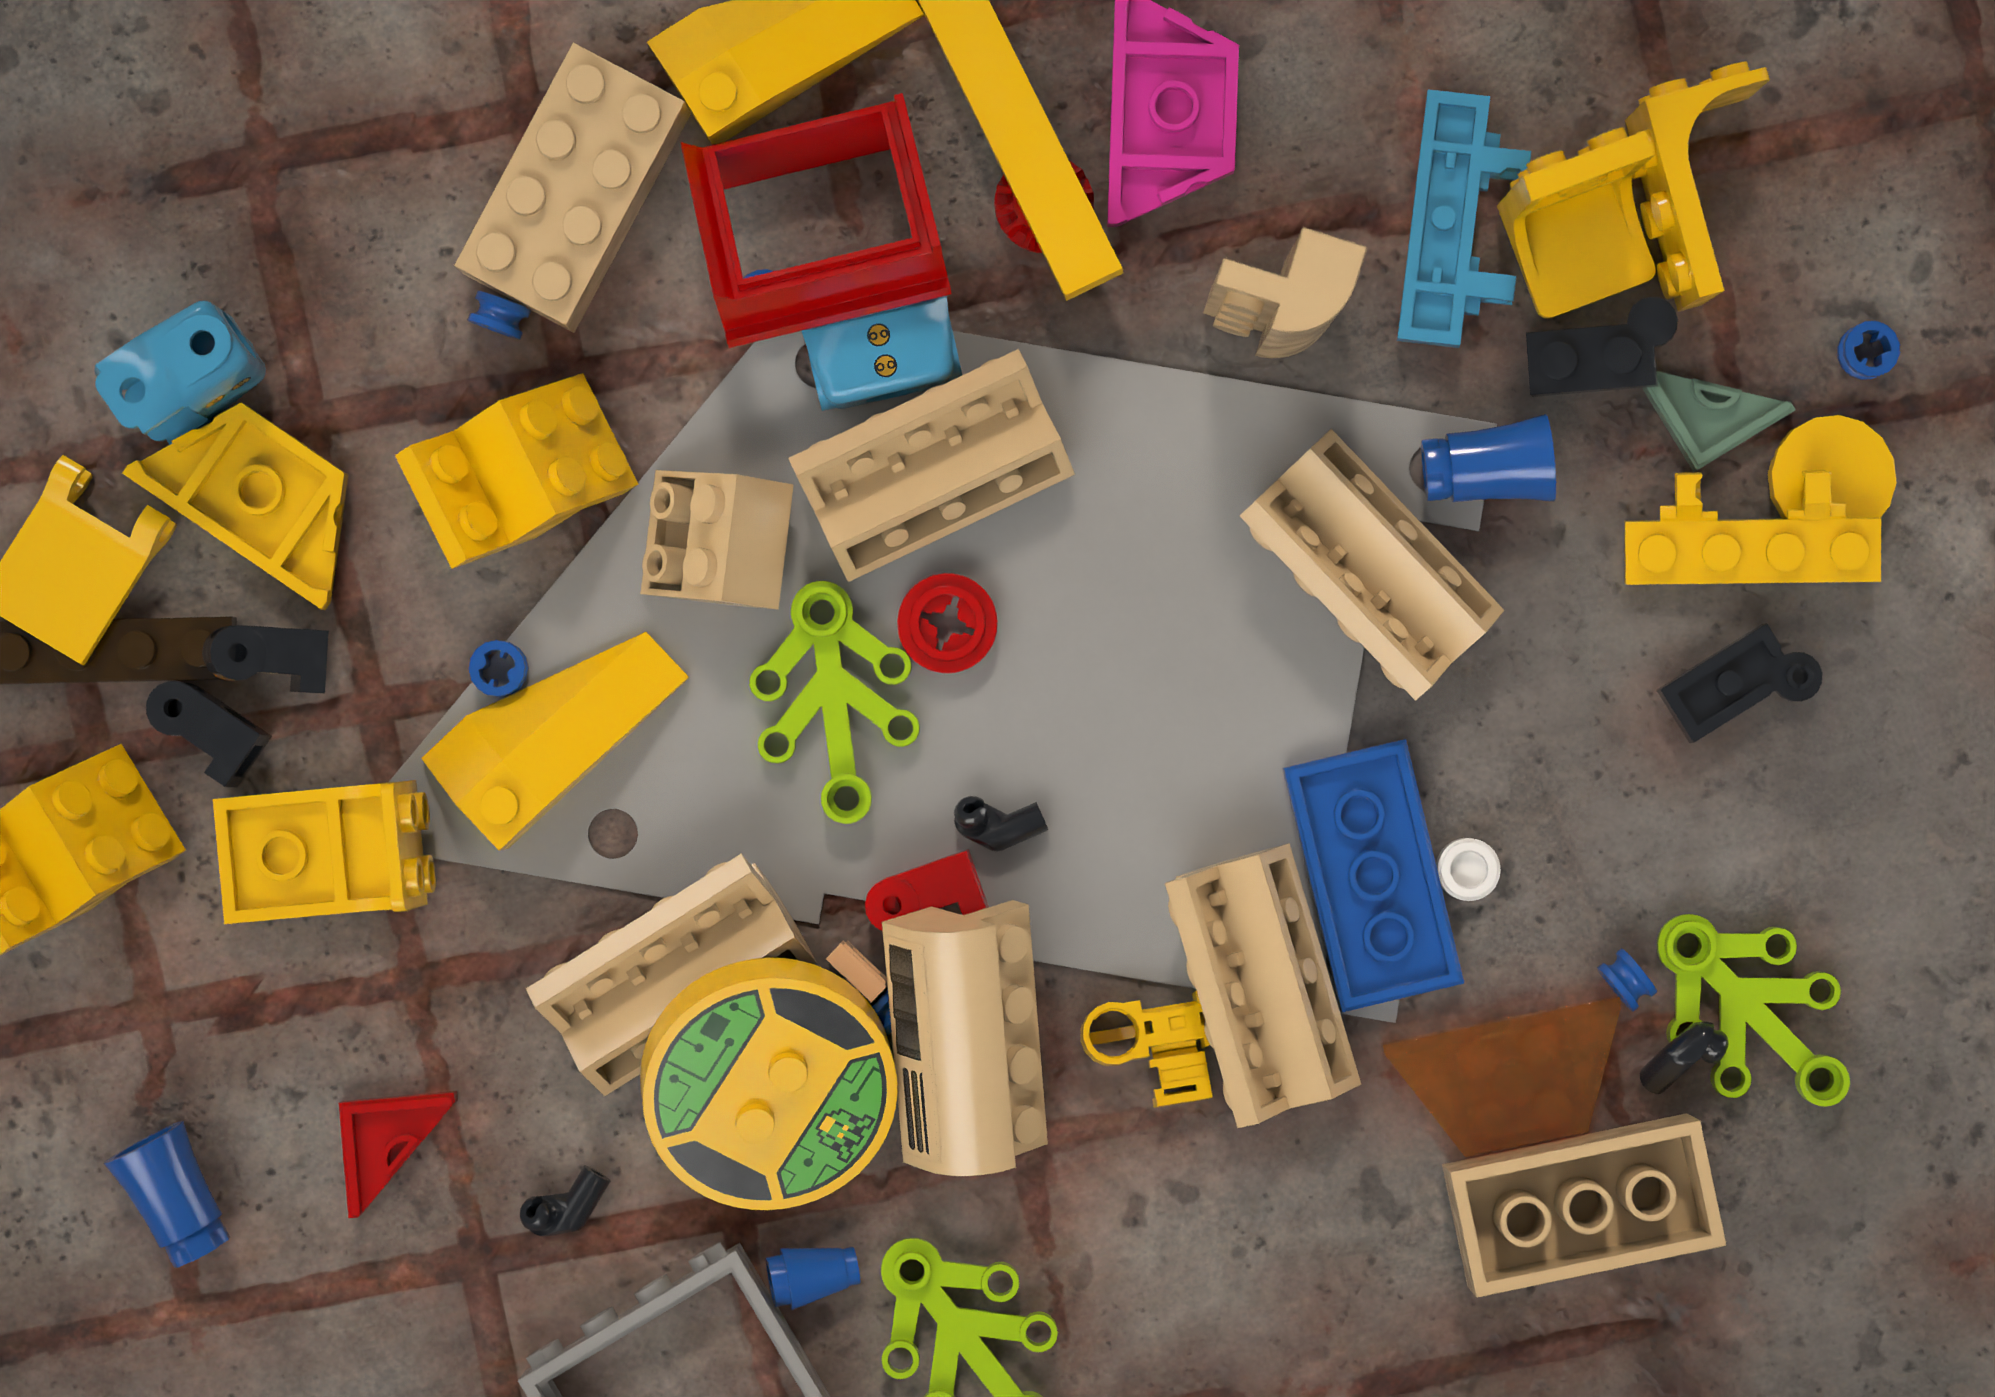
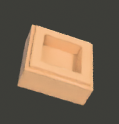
(858, 970)

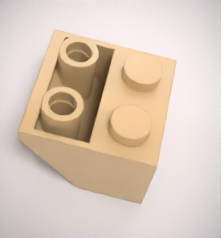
(717, 538)

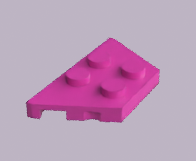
(1168, 109)

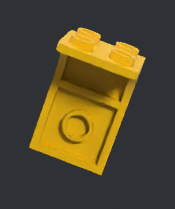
(1672, 202)
(1579, 223)
(323, 852)

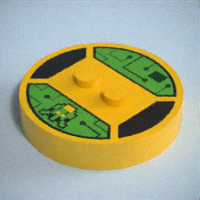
(768, 1084)

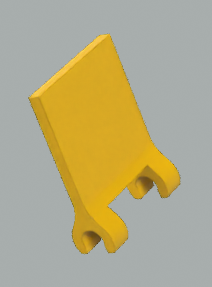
(72, 570)

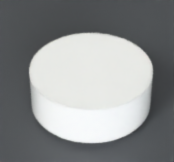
(1468, 869)

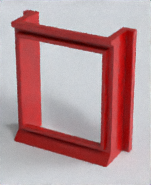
(830, 287)

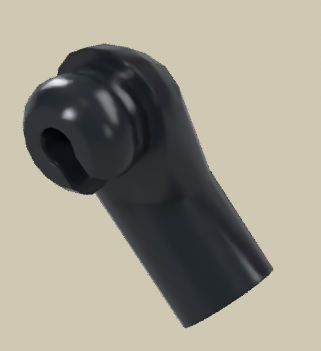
(994, 828)
(1695, 1042)
(565, 1211)

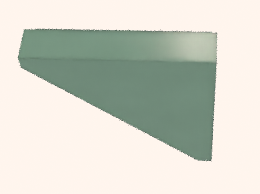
(1709, 416)

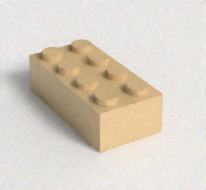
(573, 187)
(1584, 1204)

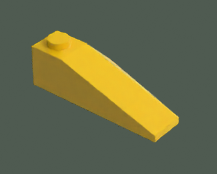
(756, 55)
(538, 743)

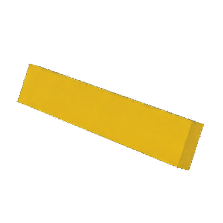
(1023, 143)

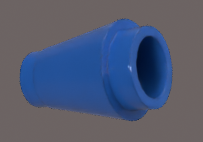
(810, 1274)

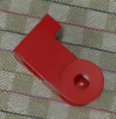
(928, 885)

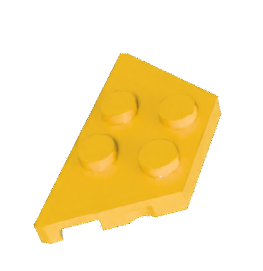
(255, 495)

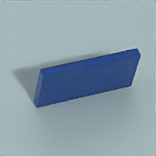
(1373, 875)

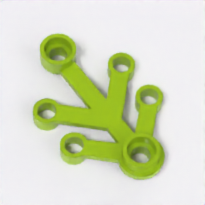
(832, 690)
(1743, 1002)
(957, 1327)

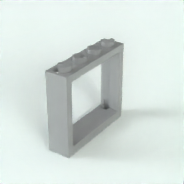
(658, 1298)

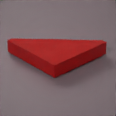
(381, 1137)

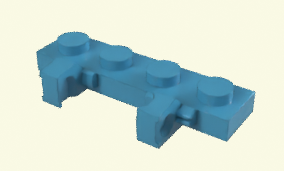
(1452, 168)

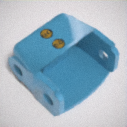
(883, 354)
(179, 373)

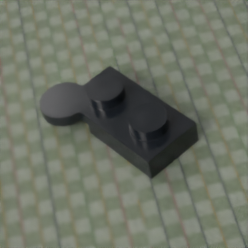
(1601, 355)
(1737, 681)

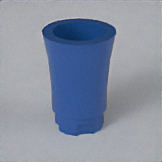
(1492, 463)
(171, 1194)

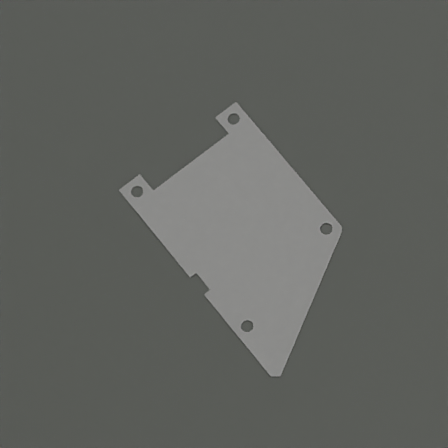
(1132, 689)

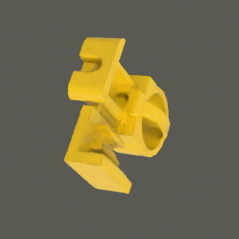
(1171, 1044)

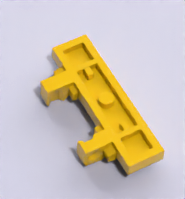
(1804, 548)

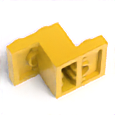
(516, 470)
(77, 843)

